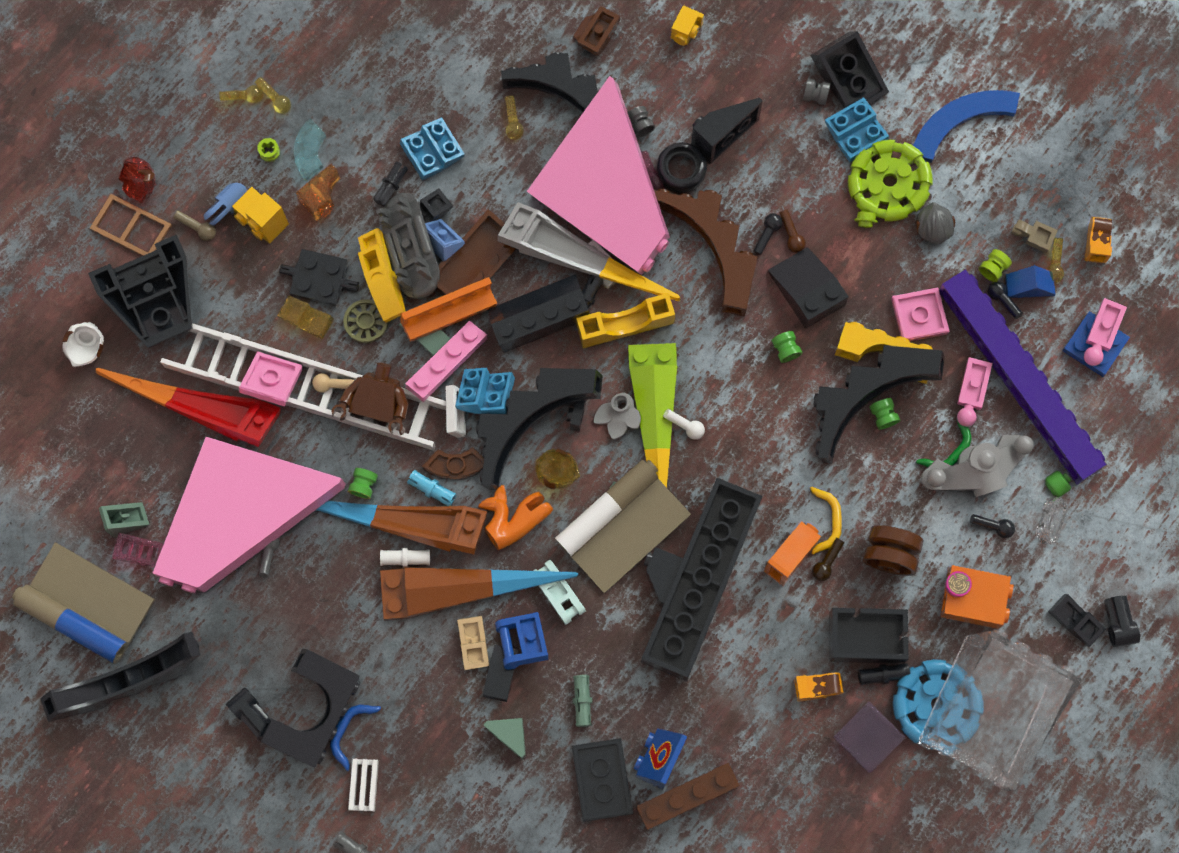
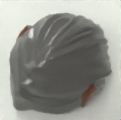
(935, 223)

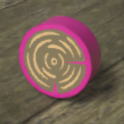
(958, 584)

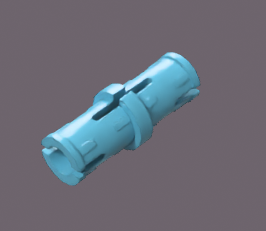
(431, 488)

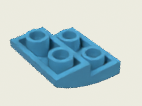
(856, 128)
(432, 148)
(484, 391)

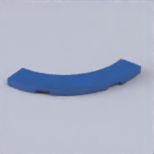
(961, 110)

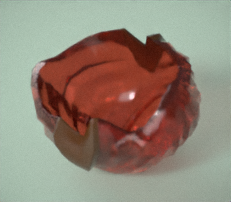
(137, 178)

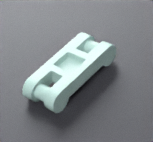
(559, 593)

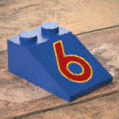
(660, 757)

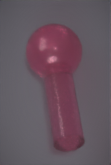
(655, 180)

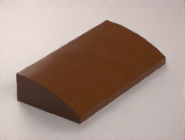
(477, 258)

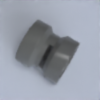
(816, 91)
(640, 122)

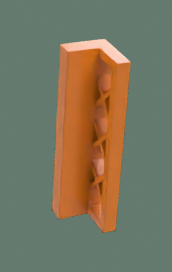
(448, 309)

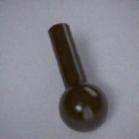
(822, 570)

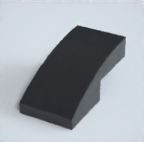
(434, 206)
(1076, 620)
(498, 678)

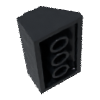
(538, 313)

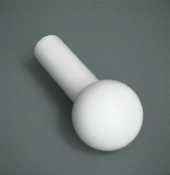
(694, 429)

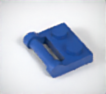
(530, 640)

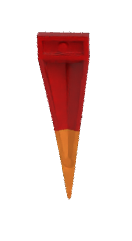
(228, 415)

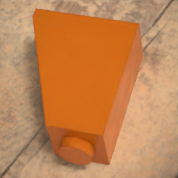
(792, 553)

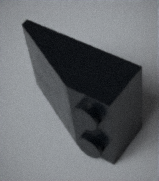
(850, 70)
(724, 127)
(808, 287)

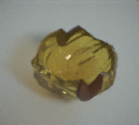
(556, 469)

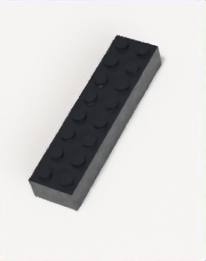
(701, 579)

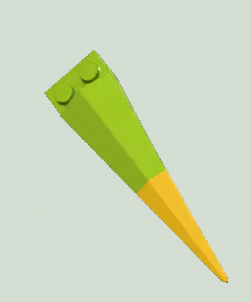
(653, 384)

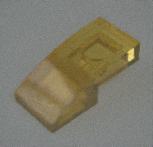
(305, 317)

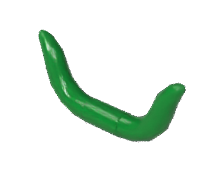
(954, 456)

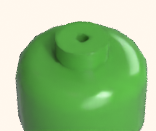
(1058, 483)

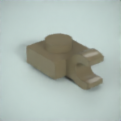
(1038, 236)

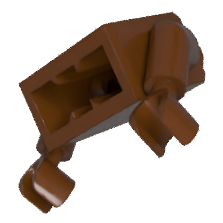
(376, 398)

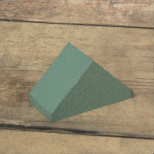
(123, 518)
(510, 733)

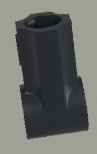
(1122, 628)
(246, 708)

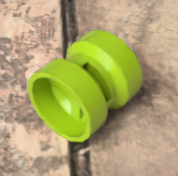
(994, 266)

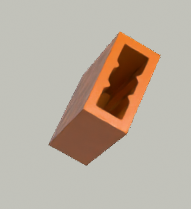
(984, 602)

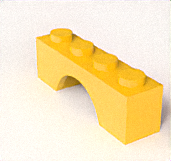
(646, 316)
(859, 341)

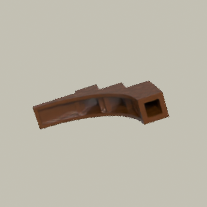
(702, 215)

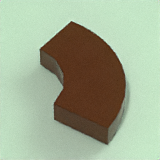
(454, 466)

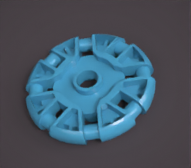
(922, 696)

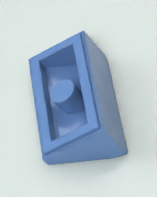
(443, 239)

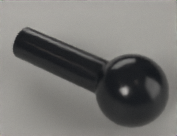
(772, 223)
(998, 291)
(1004, 528)

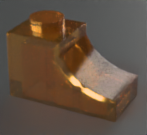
(317, 192)

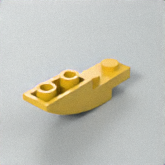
(379, 275)

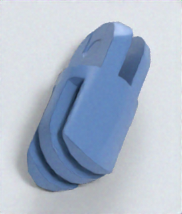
(226, 200)

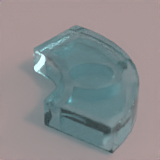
(307, 148)

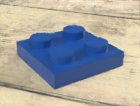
(1076, 346)

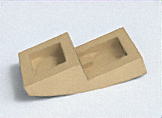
(473, 642)

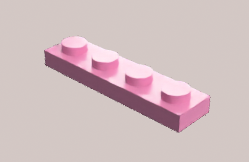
(446, 361)

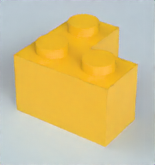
(261, 214)

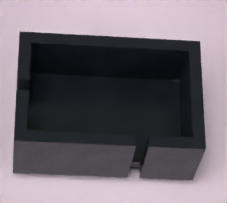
(869, 636)

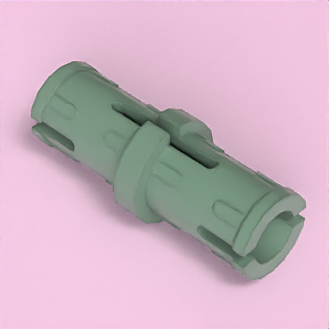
(582, 700)

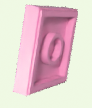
(920, 314)
(270, 378)

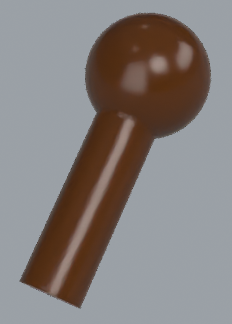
(795, 241)

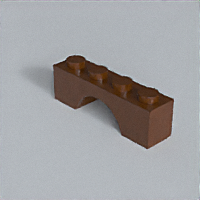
(687, 796)

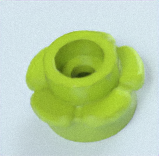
(866, 219)

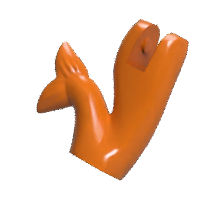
(526, 517)

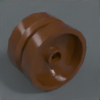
(893, 550)

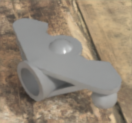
(979, 467)

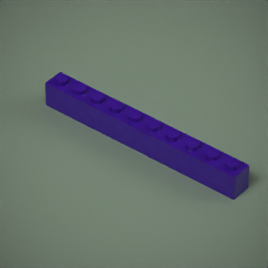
(1022, 377)

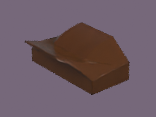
(597, 30)

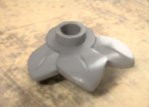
(618, 419)

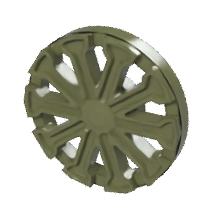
(364, 321)

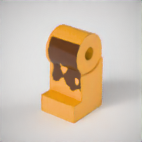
(1099, 240)
(818, 686)

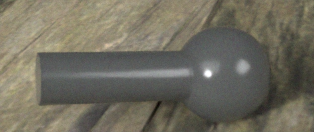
(267, 558)

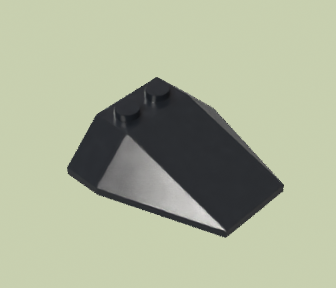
(149, 292)

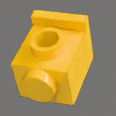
(686, 25)

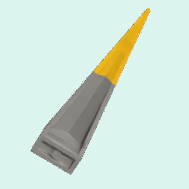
(547, 240)

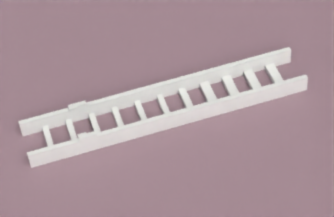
(335, 373)

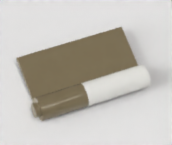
(623, 526)

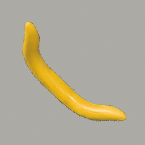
(836, 519)

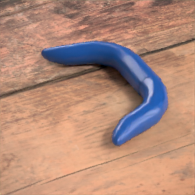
(341, 727)

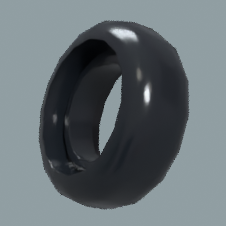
(685, 150)

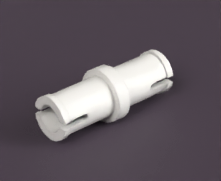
(404, 557)

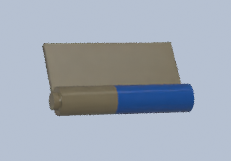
(84, 603)

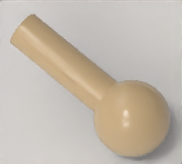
(323, 383)

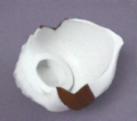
(83, 344)

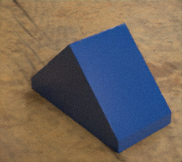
(1030, 283)

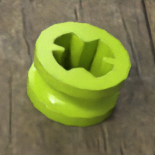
(267, 156)

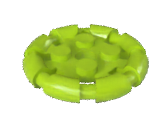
(893, 167)

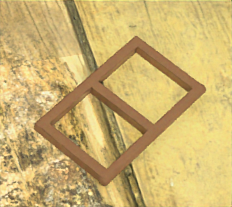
(122, 240)

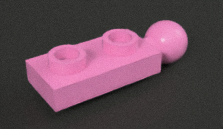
(1103, 331)
(973, 390)

